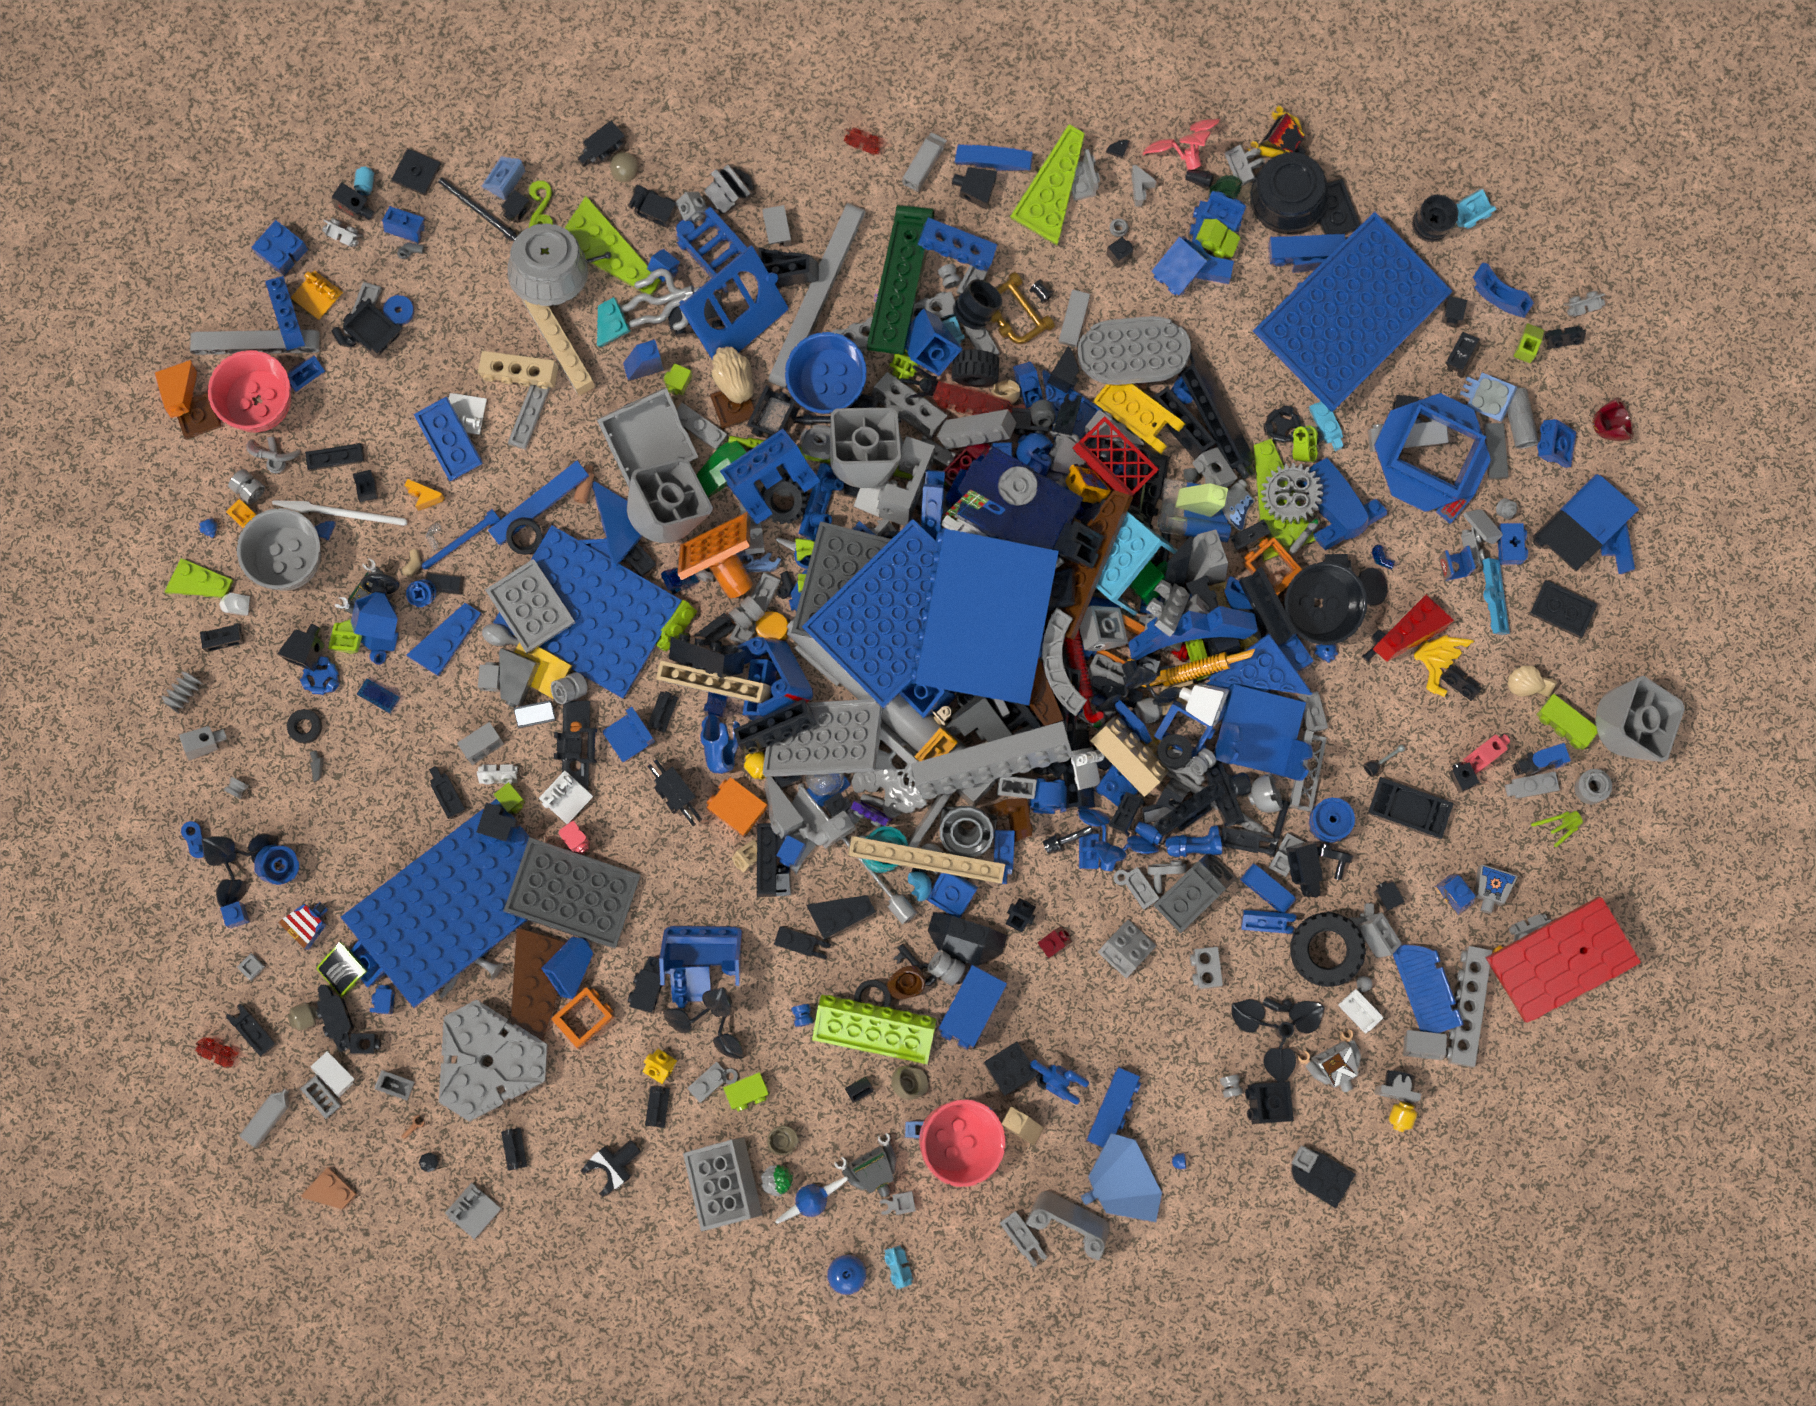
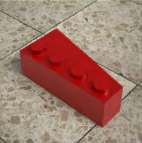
(1415, 627)

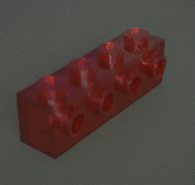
(968, 401)

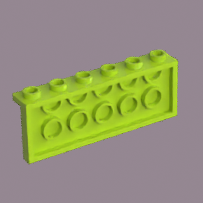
(874, 1029)

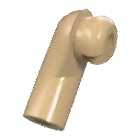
(414, 565)

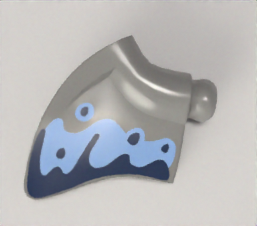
(1237, 504)

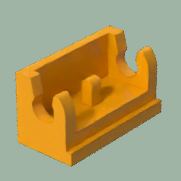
(939, 744)

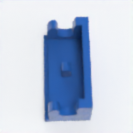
(403, 224)

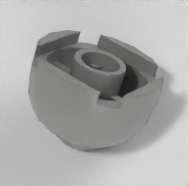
(1265, 794)

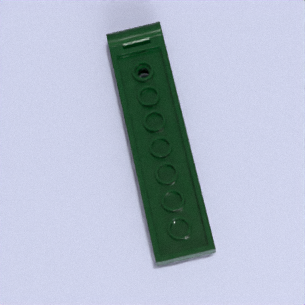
(899, 281)

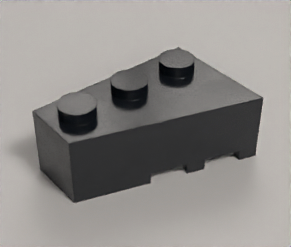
(840, 915)

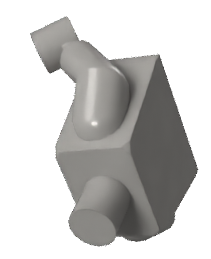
(1063, 456)
(833, 829)

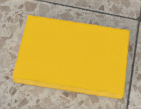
(549, 670)

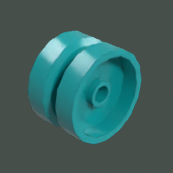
(888, 835)

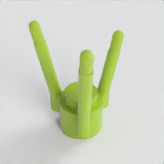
(1570, 821)

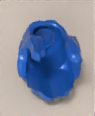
(717, 746)

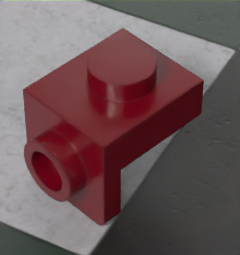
(1055, 941)

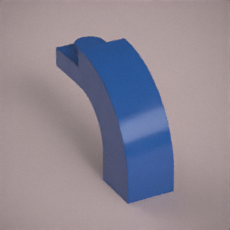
(1499, 294)

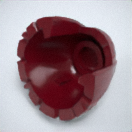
(1613, 421)

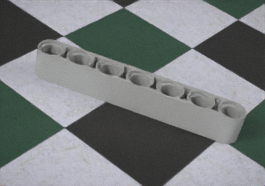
(236, 341)

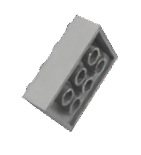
(722, 1184)

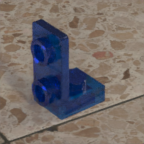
(715, 705)

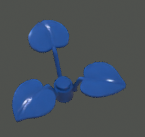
(1107, 852)

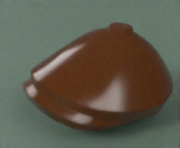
(906, 982)

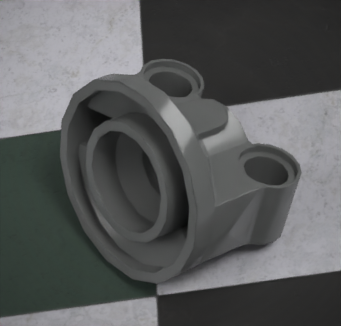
(963, 841)

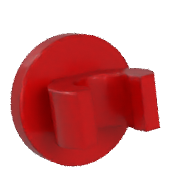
(1183, 654)

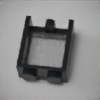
(773, 413)

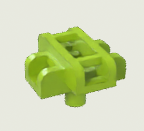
(904, 369)

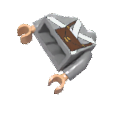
(1336, 1064)

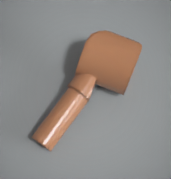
(413, 1127)

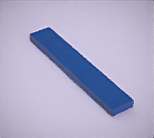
(541, 500)

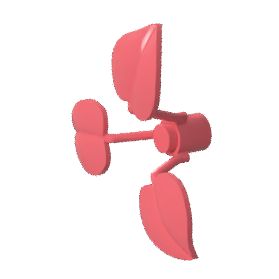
(1191, 154)

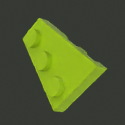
(196, 580)

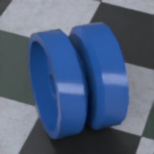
(1322, 827)

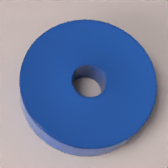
(396, 302)

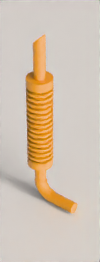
(1198, 668)

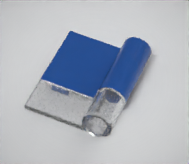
(1185, 522)

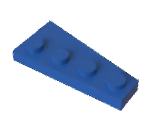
(442, 643)

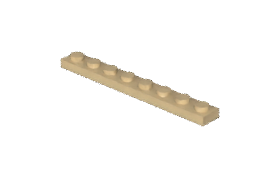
(926, 859)

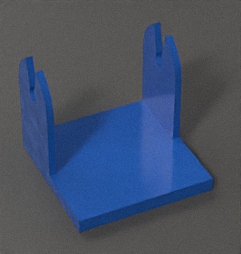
(1263, 733)

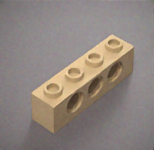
(491, 361)

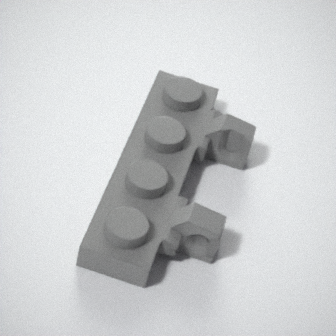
(1172, 609)

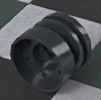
(1435, 218)
(977, 304)

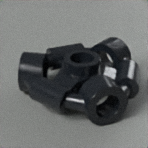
(1282, 424)

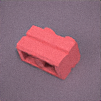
(574, 838)

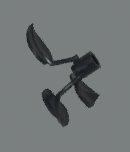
(1137, 676)
(222, 850)
(720, 1005)
(1306, 1018)

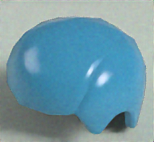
(921, 883)

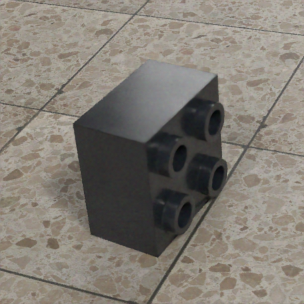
(1010, 1068)

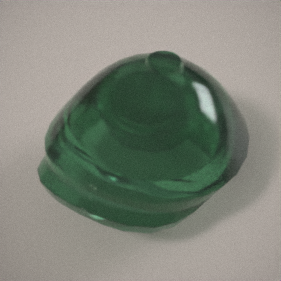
(1228, 185)

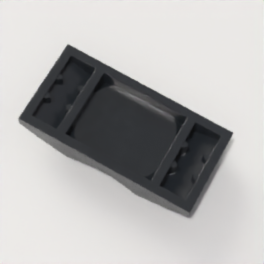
(1410, 808)

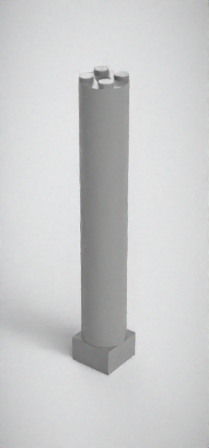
(896, 715)

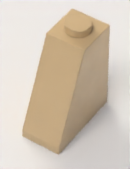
(1022, 1126)

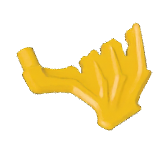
(1438, 655)

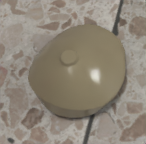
(909, 1082)

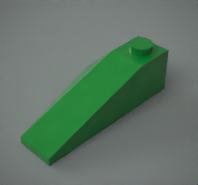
(710, 475)

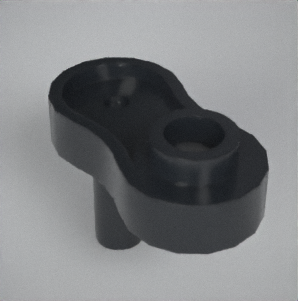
(1342, 857)

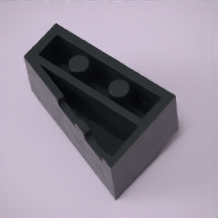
(790, 267)
(710, 315)

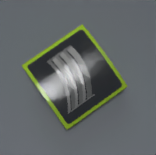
(341, 969)

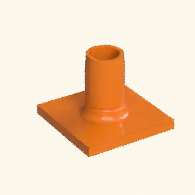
(718, 551)

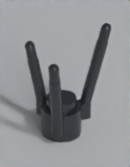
(927, 385)

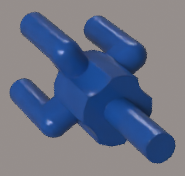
(1059, 1079)

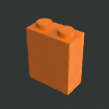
(736, 806)

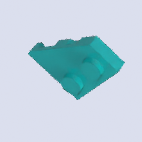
(610, 322)

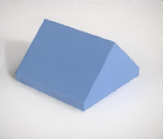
(504, 177)

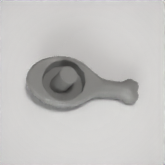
(498, 635)
(1174, 753)

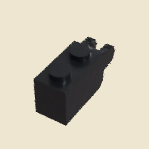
(1305, 867)

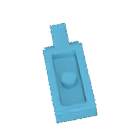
(1327, 424)

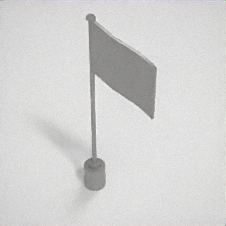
(815, 816)

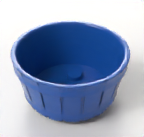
(825, 372)

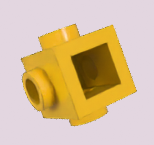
(659, 1065)

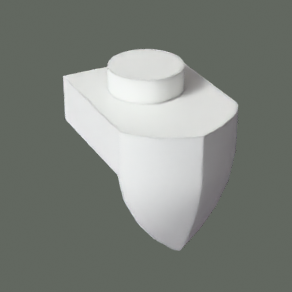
(235, 604)

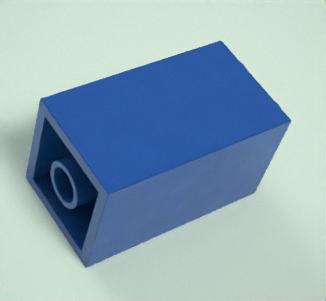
(971, 1008)

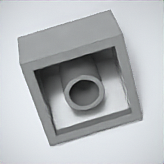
(1102, 628)

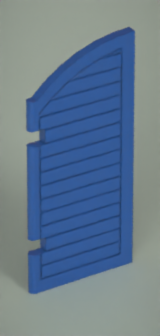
(1427, 988)

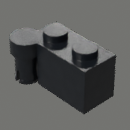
(652, 207)

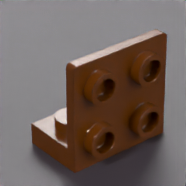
(1018, 815)

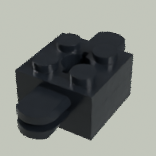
(674, 789)

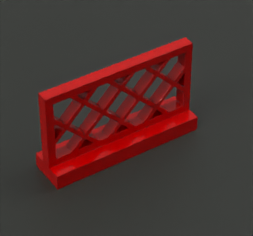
(1100, 467)

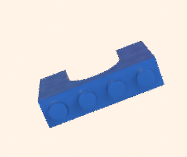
(1218, 269)

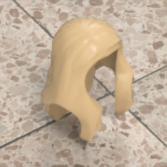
(733, 374)

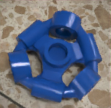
(320, 678)

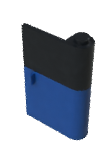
(1585, 522)

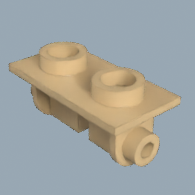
(943, 716)

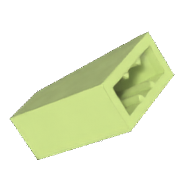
(1202, 499)

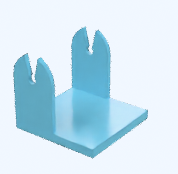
(1128, 556)

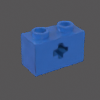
(1506, 552)

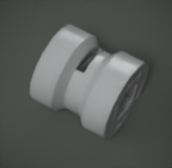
(949, 276)
(1203, 761)
(1230, 1081)

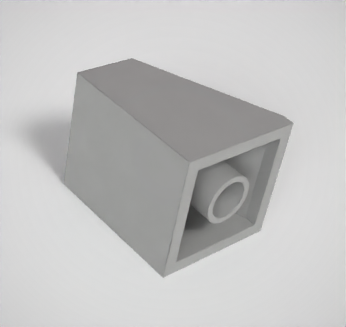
(1207, 559)

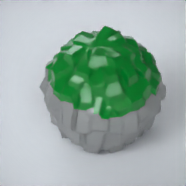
(776, 1180)

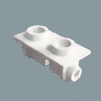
(488, 775)

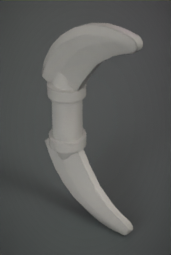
(261, 453)

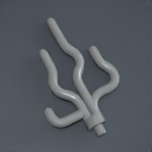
(673, 298)

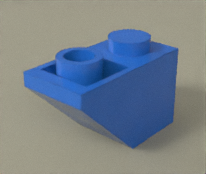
(1028, 380)

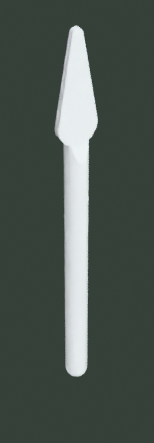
(305, 507)

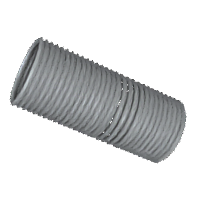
(1522, 424)

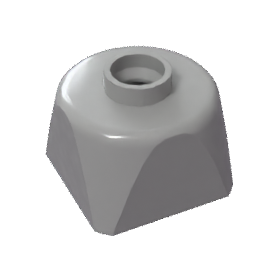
(864, 445)
(666, 501)
(1639, 720)

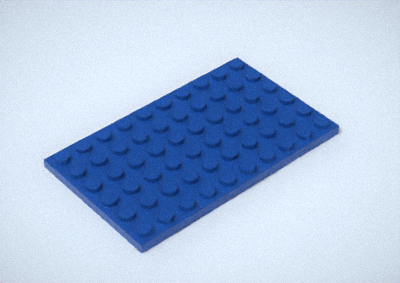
(1352, 311)
(441, 909)

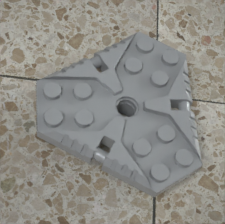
(474, 1034)

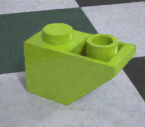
(1529, 343)

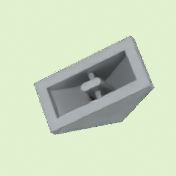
(394, 1085)

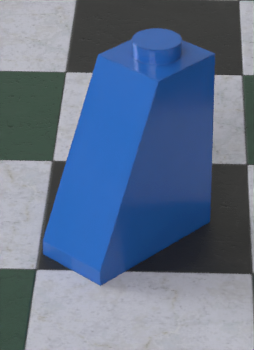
(643, 361)
(568, 966)

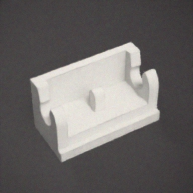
(1360, 1011)
(332, 1074)

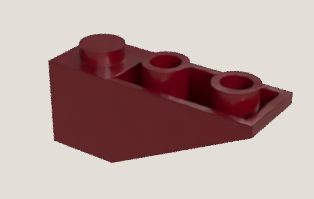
(964, 461)

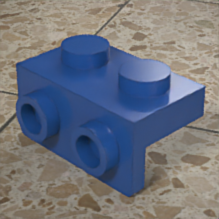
(1224, 209)

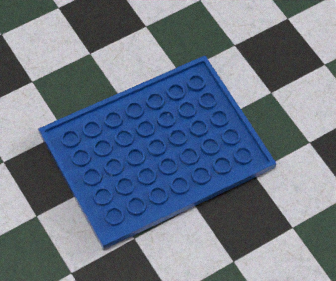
(613, 615)
(877, 615)

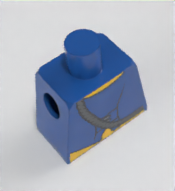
(1456, 893)

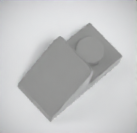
(1140, 182)

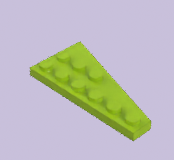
(1048, 195)
(598, 236)
(1285, 533)

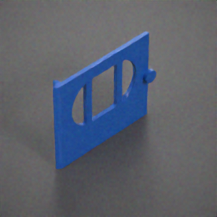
(752, 322)

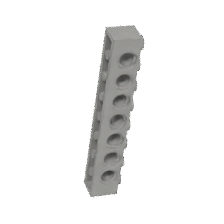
(942, 300)

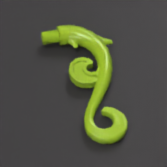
(537, 217)

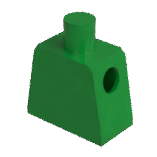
(1147, 580)

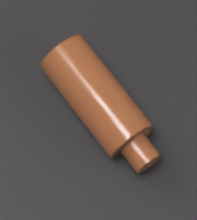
(583, 489)

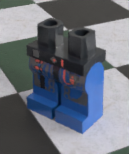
(1533, 763)

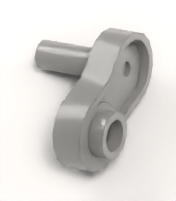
(1157, 870)

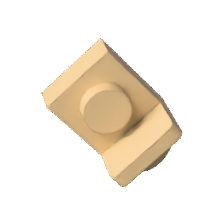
(746, 856)

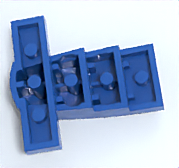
(1341, 507)

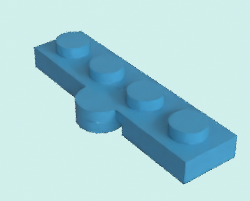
(1495, 596)

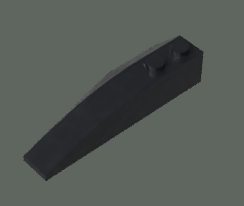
(1148, 495)

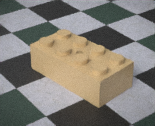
(1129, 755)

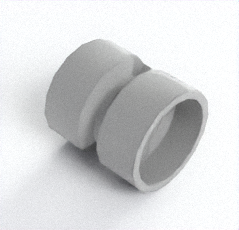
(246, 486)
(746, 613)
(568, 688)
(948, 969)

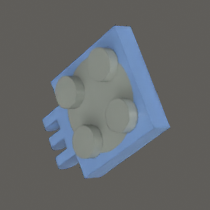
(1489, 396)

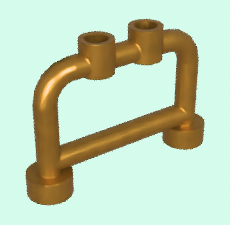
(1005, 329)

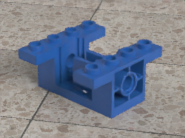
(761, 464)

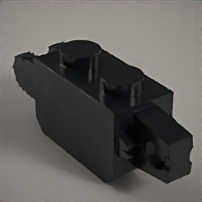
(335, 1017)

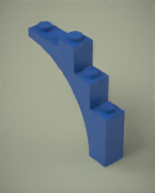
(1192, 626)

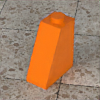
(177, 387)

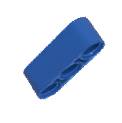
(1268, 888)

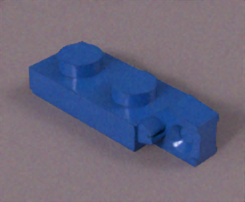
(1004, 851)

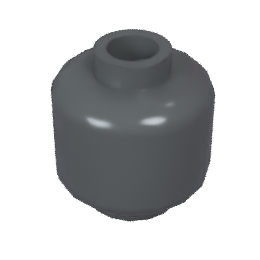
(1042, 413)

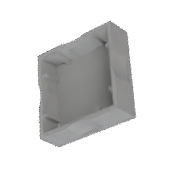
(646, 433)

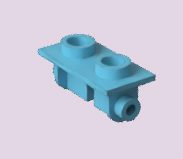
(900, 1276)

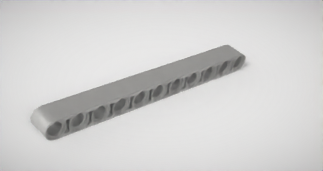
(819, 290)

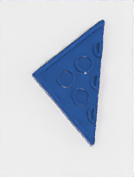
(1056, 397)
(617, 527)
(1265, 669)

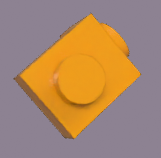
(240, 512)

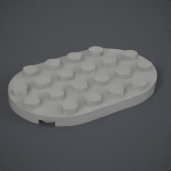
(1134, 350)

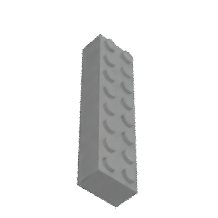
(992, 760)

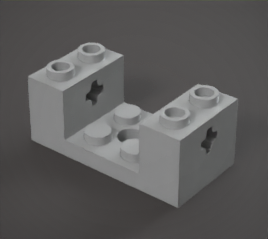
(897, 503)

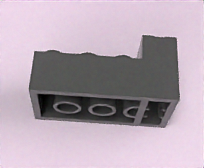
(982, 717)

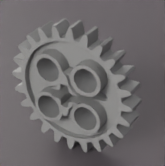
(1290, 509)

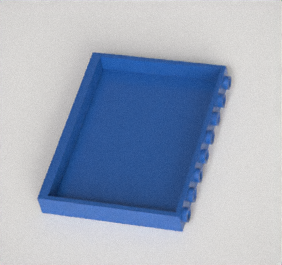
(984, 616)

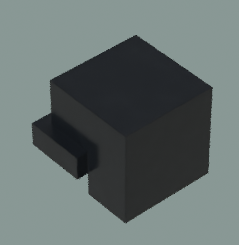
(1079, 544)
(495, 825)

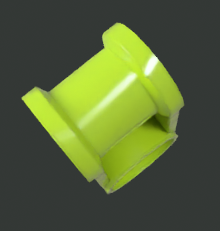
(1304, 445)

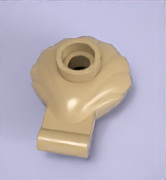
(1528, 681)

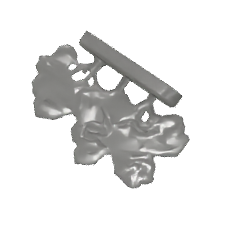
(887, 775)

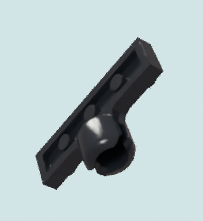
(1234, 786)

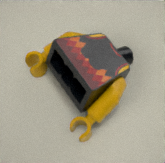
(1283, 136)

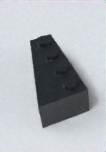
(1217, 644)
(707, 655)

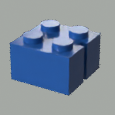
(276, 245)

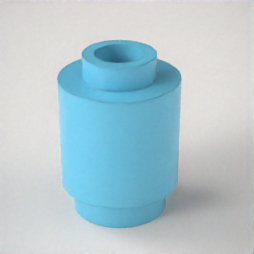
(364, 181)

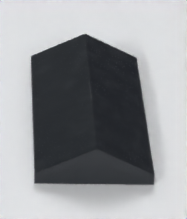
(1178, 565)

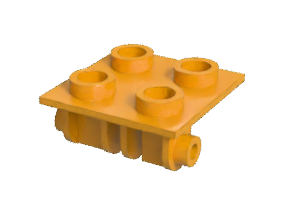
(316, 294)

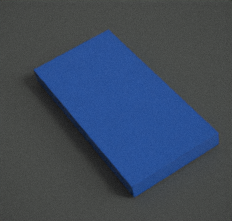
(448, 438)

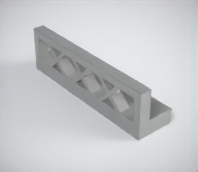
(1298, 785)

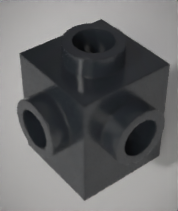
(1020, 915)

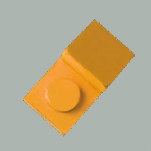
(428, 496)

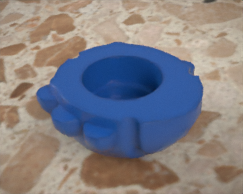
(1324, 654)

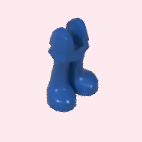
(1183, 845)

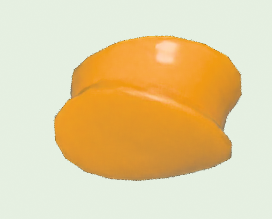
(772, 626)

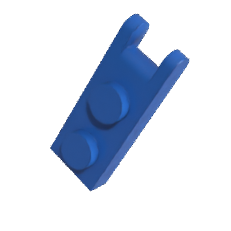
(1267, 921)

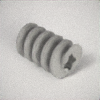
(181, 691)

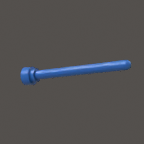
(491, 518)

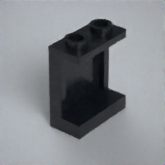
(371, 328)

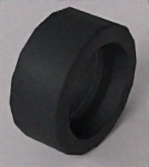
(524, 521)
(873, 983)

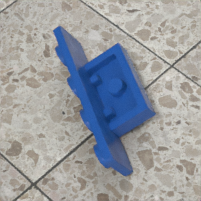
(1620, 547)

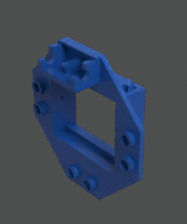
(1414, 484)

